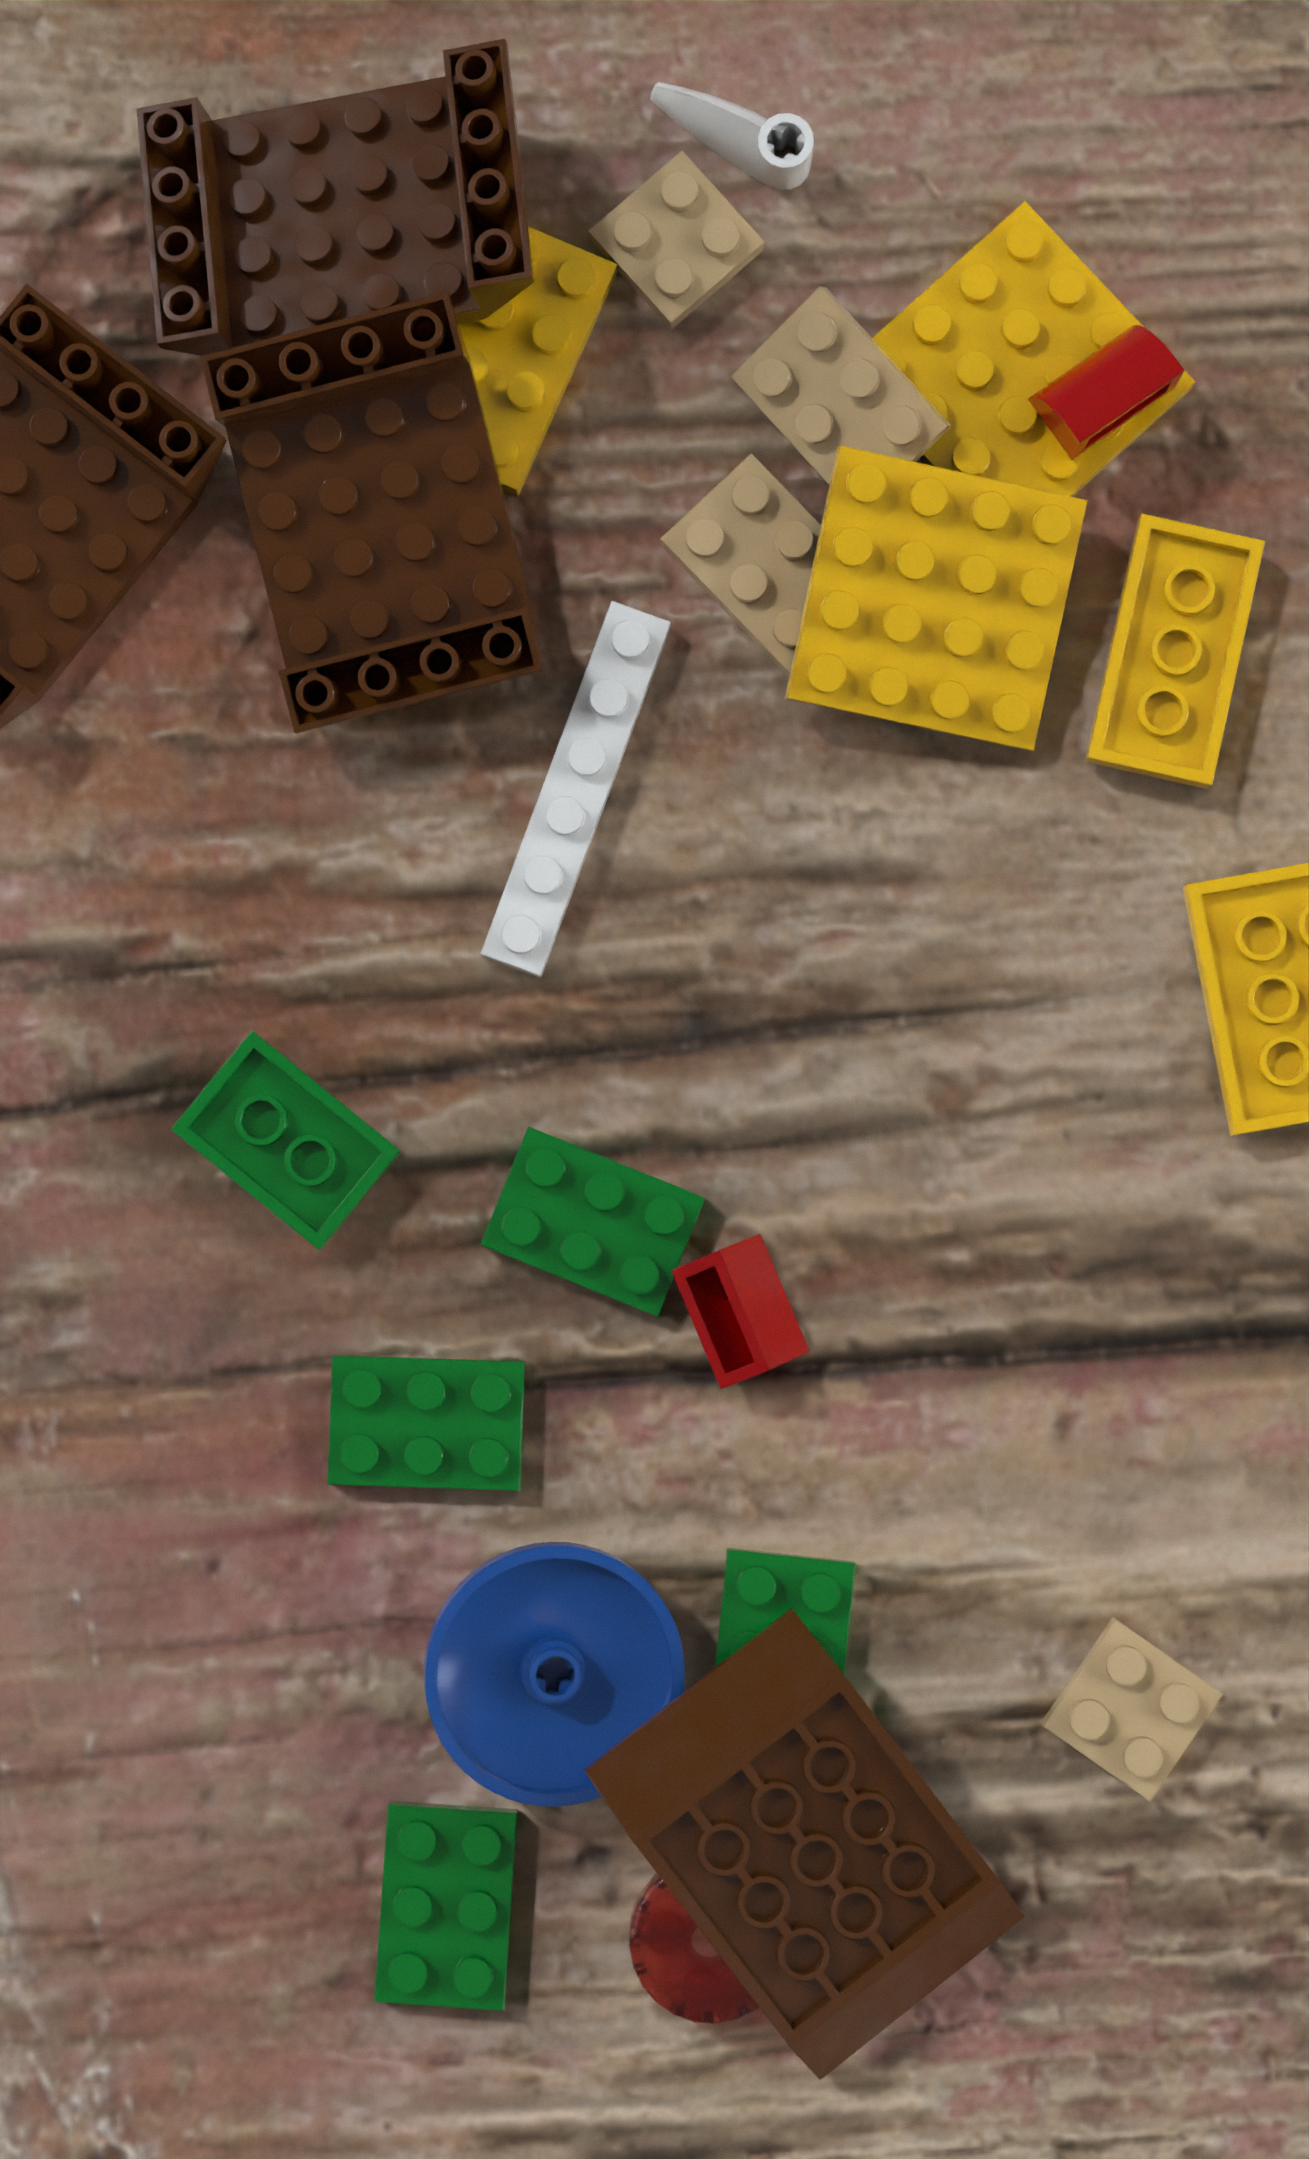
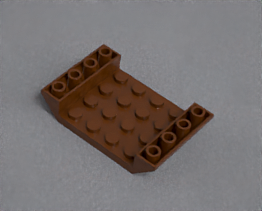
(335, 206)
(89, 488)
(375, 511)
(803, 1844)

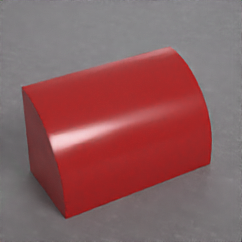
(1107, 389)
(740, 1311)

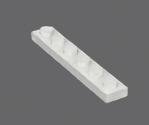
(576, 789)

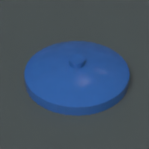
(548, 1668)

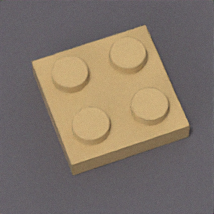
(676, 240)
(1131, 1709)

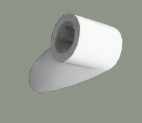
(742, 135)

